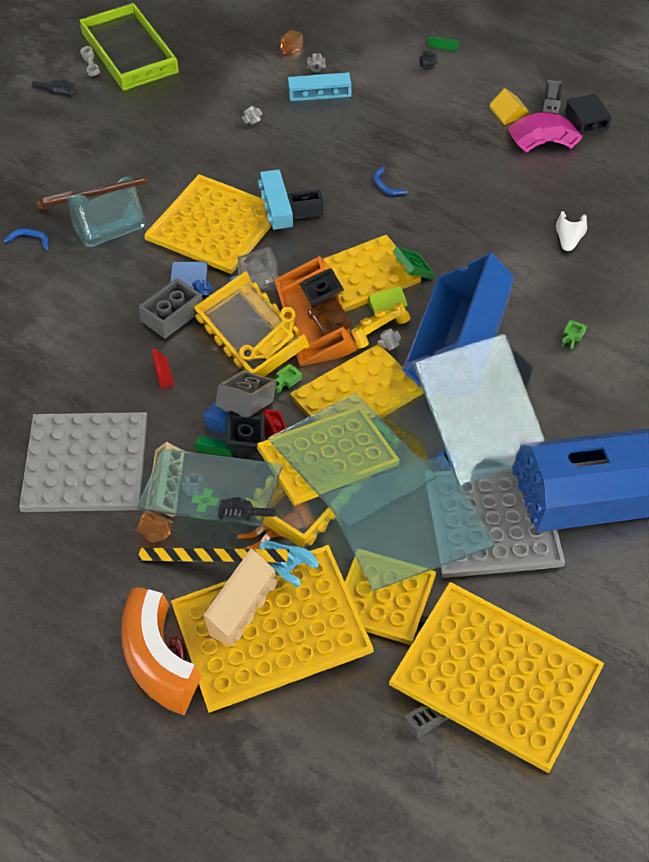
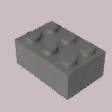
(170, 308)
(245, 393)

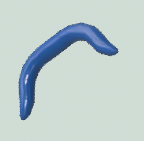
(383, 187)
(29, 232)

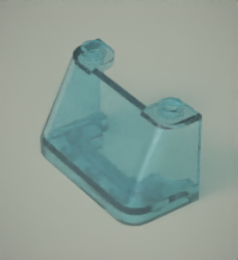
(106, 215)

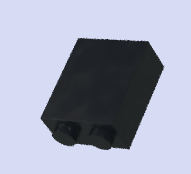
(588, 114)

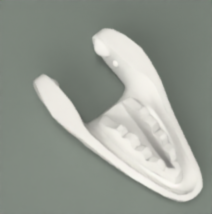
(570, 232)

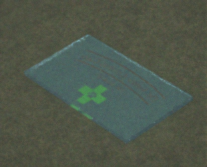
(197, 482)

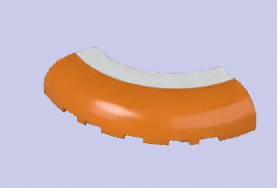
(147, 656)

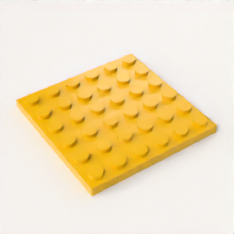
(211, 224)

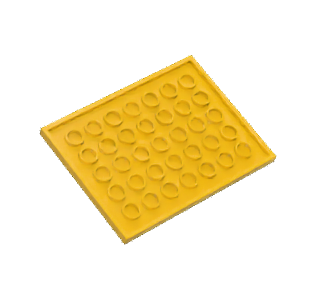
(288, 639)
(497, 676)

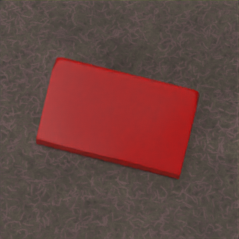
(162, 369)
(272, 422)

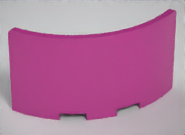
(544, 127)

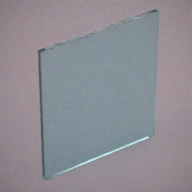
(478, 407)
(352, 459)
(418, 531)

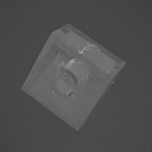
(260, 266)

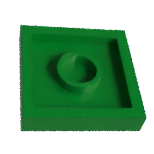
(413, 263)

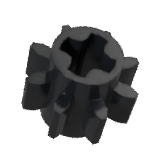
(428, 60)

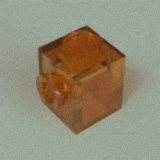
(291, 42)
(154, 526)

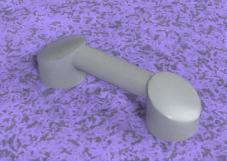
(88, 55)

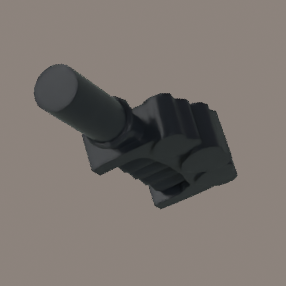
(61, 86)
(242, 508)

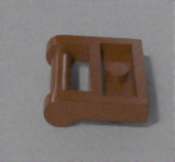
(334, 314)

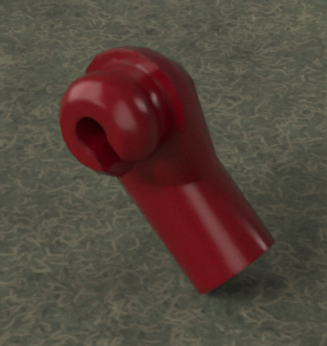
(179, 645)

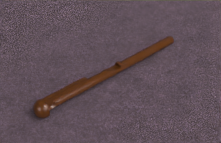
(43, 203)

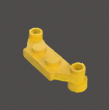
(379, 319)
(274, 340)

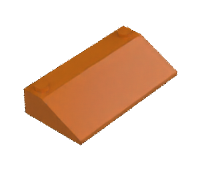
(320, 349)

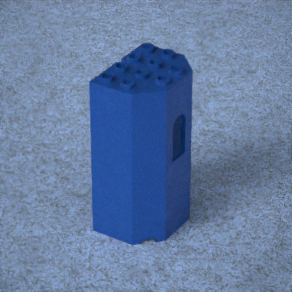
(462, 310)
(578, 496)

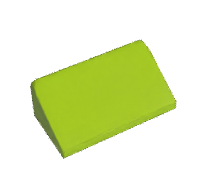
(386, 299)

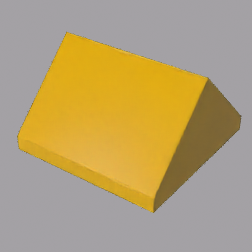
(508, 107)

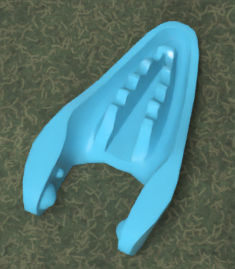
(296, 557)

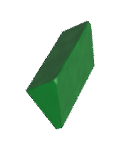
(443, 43)
(212, 446)

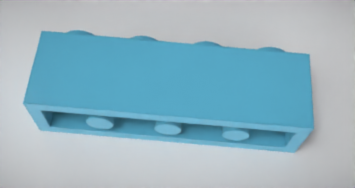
(319, 86)
(275, 199)

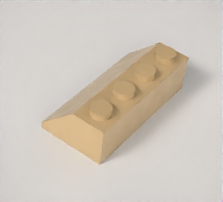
(240, 599)

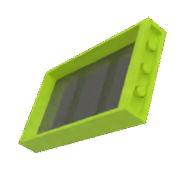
(129, 46)

